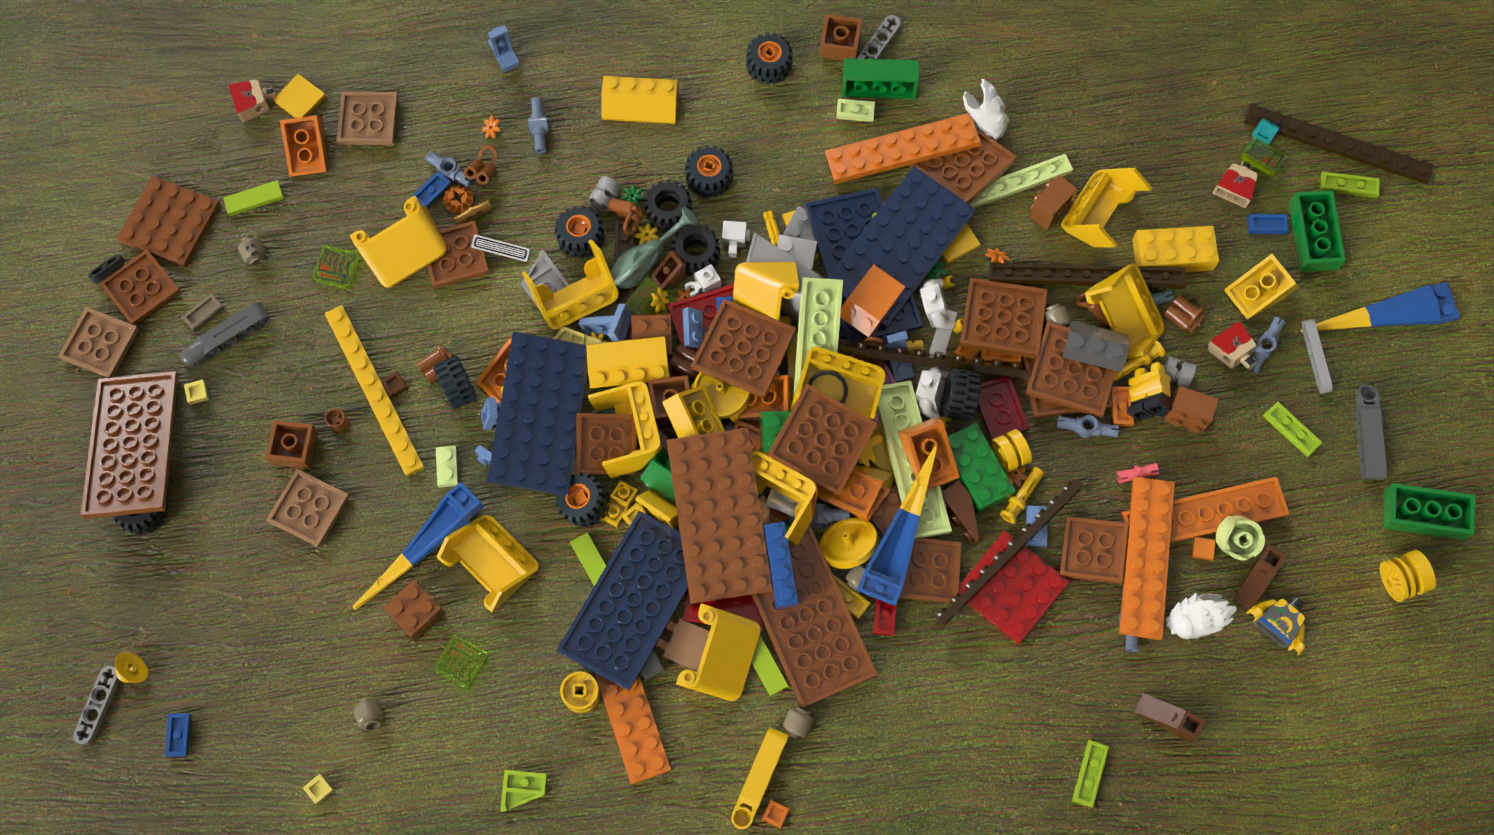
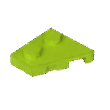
(521, 788)

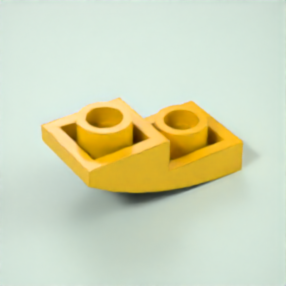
(619, 503)

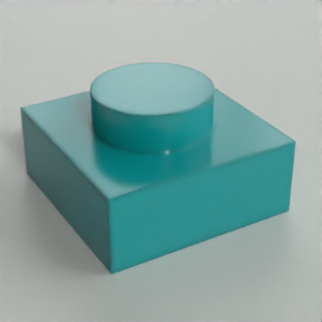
(1265, 131)

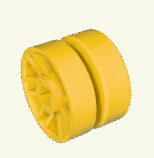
(1012, 450)
(584, 682)

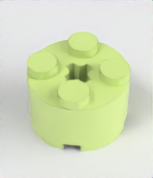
(1232, 529)

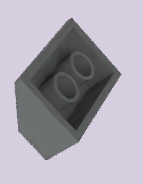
(1096, 346)

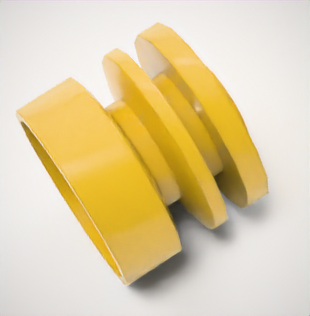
(1407, 575)

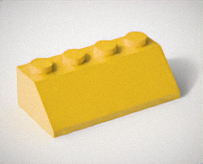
(639, 99)
(627, 361)
(693, 413)

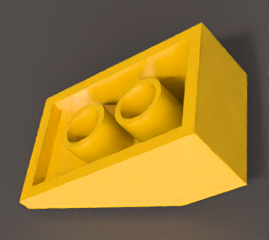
(1261, 287)
(659, 507)

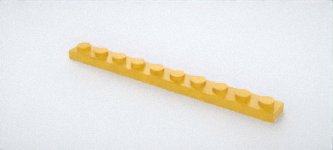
(374, 391)

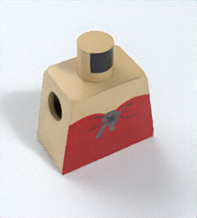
(250, 98)
(1237, 184)
(1234, 347)

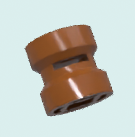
(335, 416)

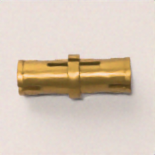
(473, 212)

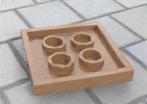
(367, 118)
(98, 343)
(308, 508)

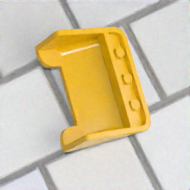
(402, 246)
(762, 286)
(1129, 308)
(862, 379)
(490, 557)
(725, 655)

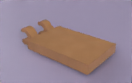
(685, 644)

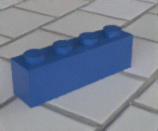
(780, 566)

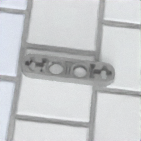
(879, 45)
(1316, 356)
(94, 704)

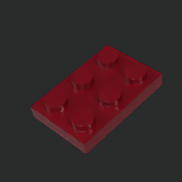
(1001, 408)

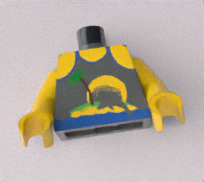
(1281, 622)

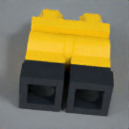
(1148, 392)

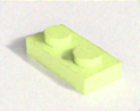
(855, 110)
(447, 466)

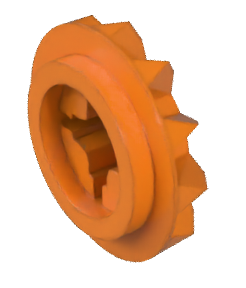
(455, 206)

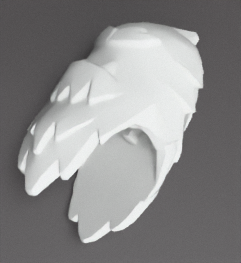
(990, 116)
(1200, 616)

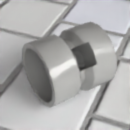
(606, 190)
(1180, 372)

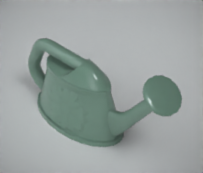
(640, 260)

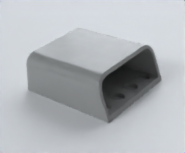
(764, 251)

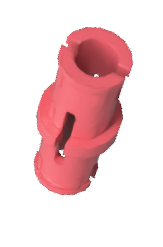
(1142, 471)

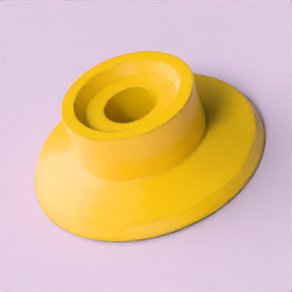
(130, 668)

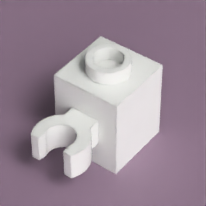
(734, 235)
(705, 281)

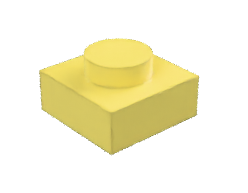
(196, 392)
(318, 789)

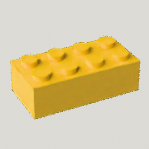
(1177, 247)

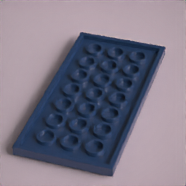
(835, 227)
(905, 236)
(538, 414)
(629, 603)

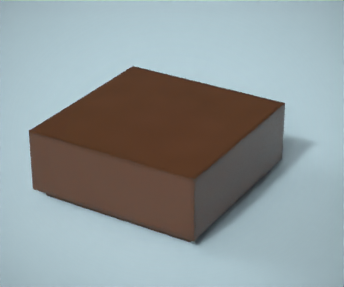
(394, 384)

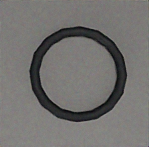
(836, 375)

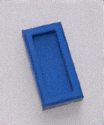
(1267, 224)

